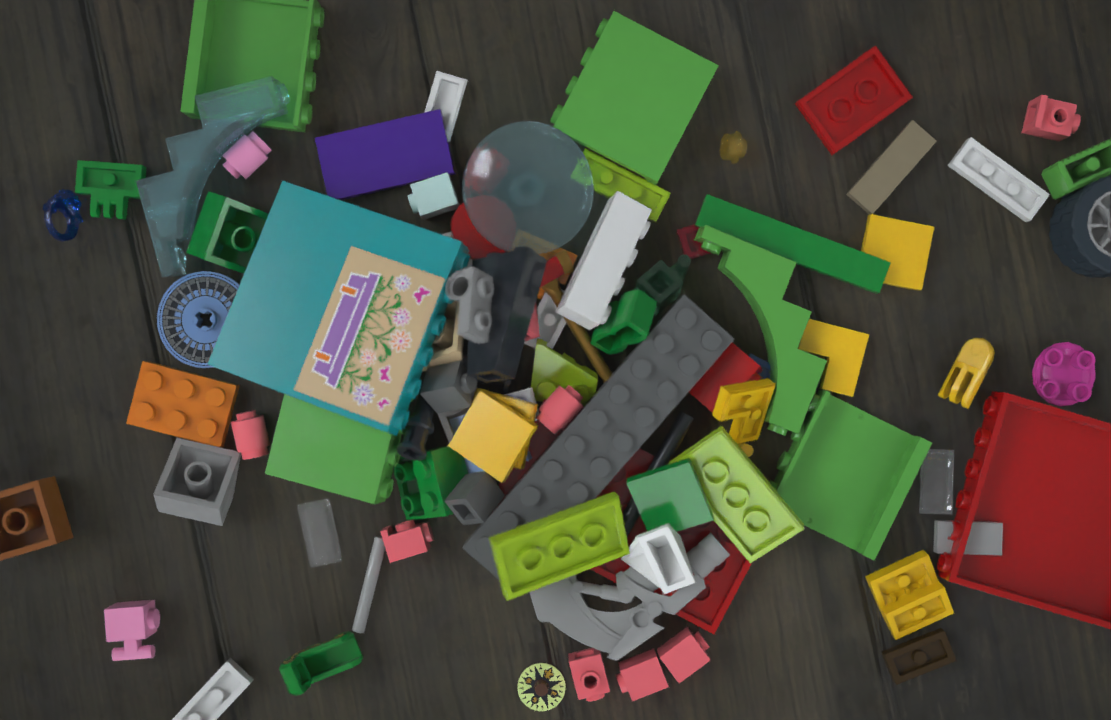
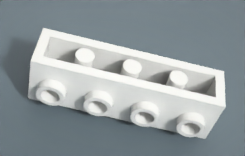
(604, 261)

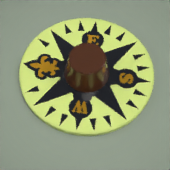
(541, 687)

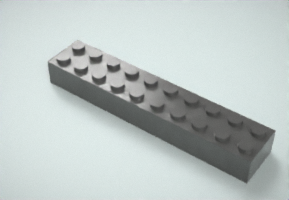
(610, 424)

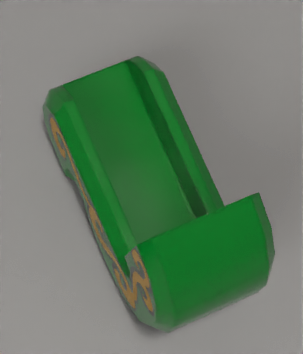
(320, 662)

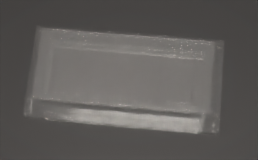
(937, 482)
(319, 533)

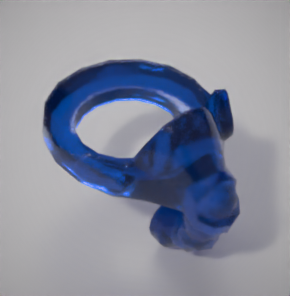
(68, 205)

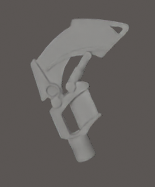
(627, 629)

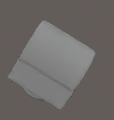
(474, 293)

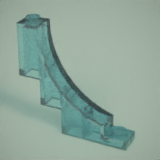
(173, 197)

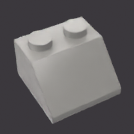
(198, 482)

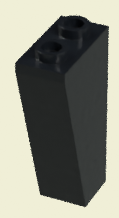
(516, 288)

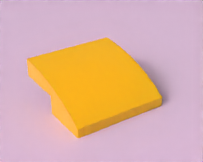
(909, 594)

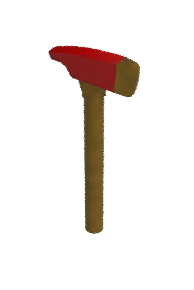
(556, 267)

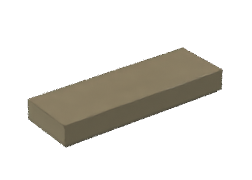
(891, 167)

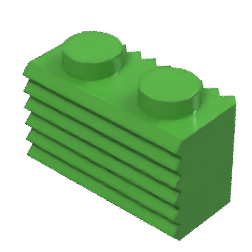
(1078, 170)

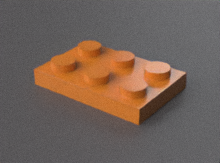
(182, 404)

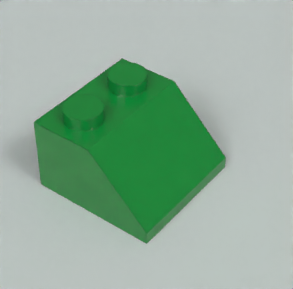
(226, 232)

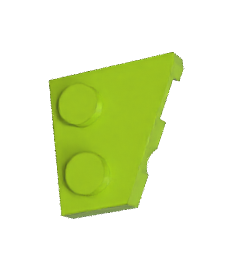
(557, 370)

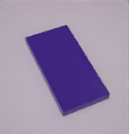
(384, 155)

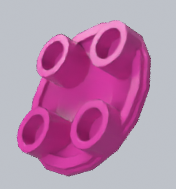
(1064, 374)

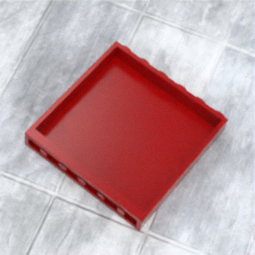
(1051, 489)

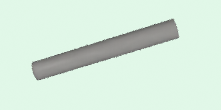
(369, 585)

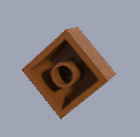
(32, 518)

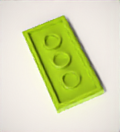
(741, 496)
(559, 545)

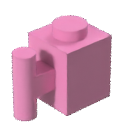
(130, 624)

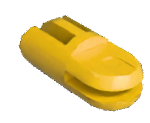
(968, 372)

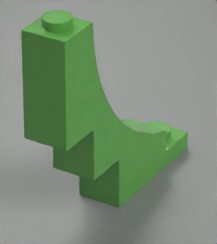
(763, 281)

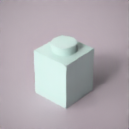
(433, 196)

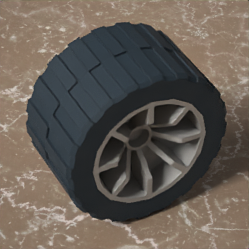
(1083, 229)

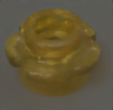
(733, 147)

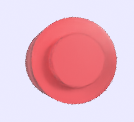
(560, 409)
(250, 435)

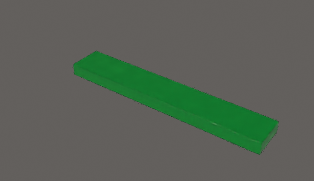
(795, 244)

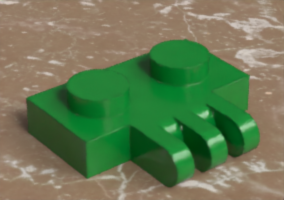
(109, 186)

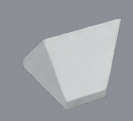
(661, 558)

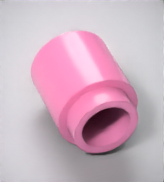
(246, 155)

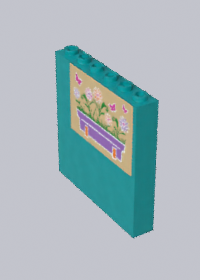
(340, 307)

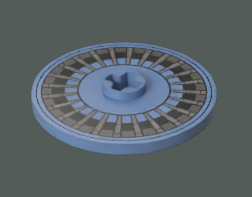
(181, 311)

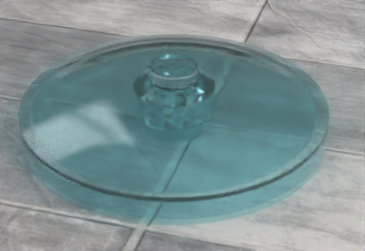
(528, 187)

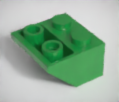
(429, 482)

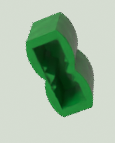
(626, 324)

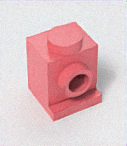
(1041, 122)
(407, 539)

